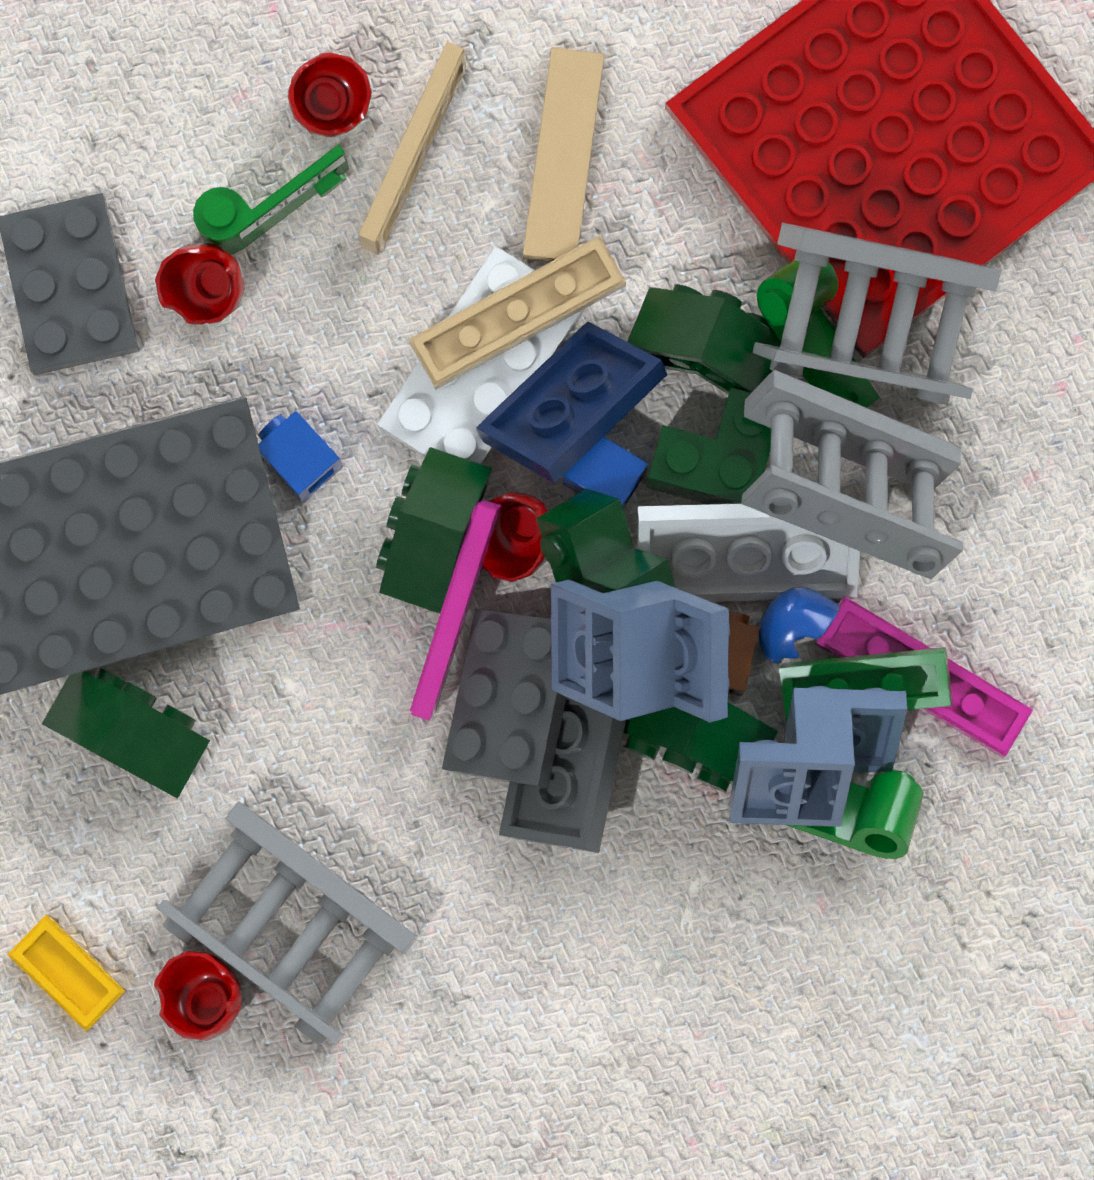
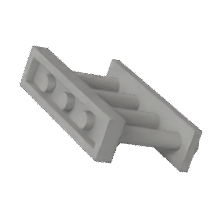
(862, 263)
(867, 439)
(336, 904)

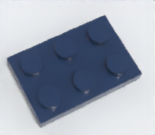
(571, 401)

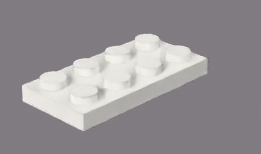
(450, 414)
(744, 553)

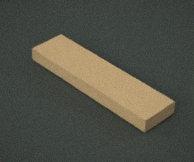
(413, 148)
(563, 154)
(517, 312)

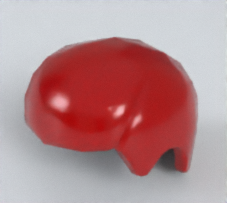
(329, 95)
(200, 283)
(516, 538)
(198, 995)

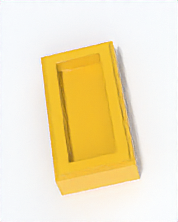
(67, 973)

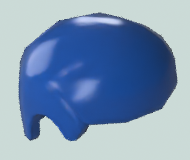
(793, 617)

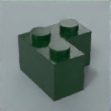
(704, 336)
(708, 467)
(430, 528)
(592, 545)
(123, 728)
(696, 743)

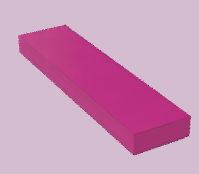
(455, 609)
(977, 706)

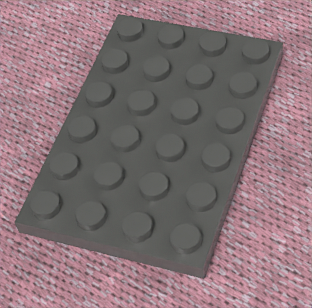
(136, 544)

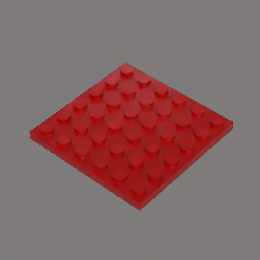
(892, 131)

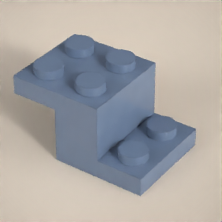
(640, 650)
(812, 769)

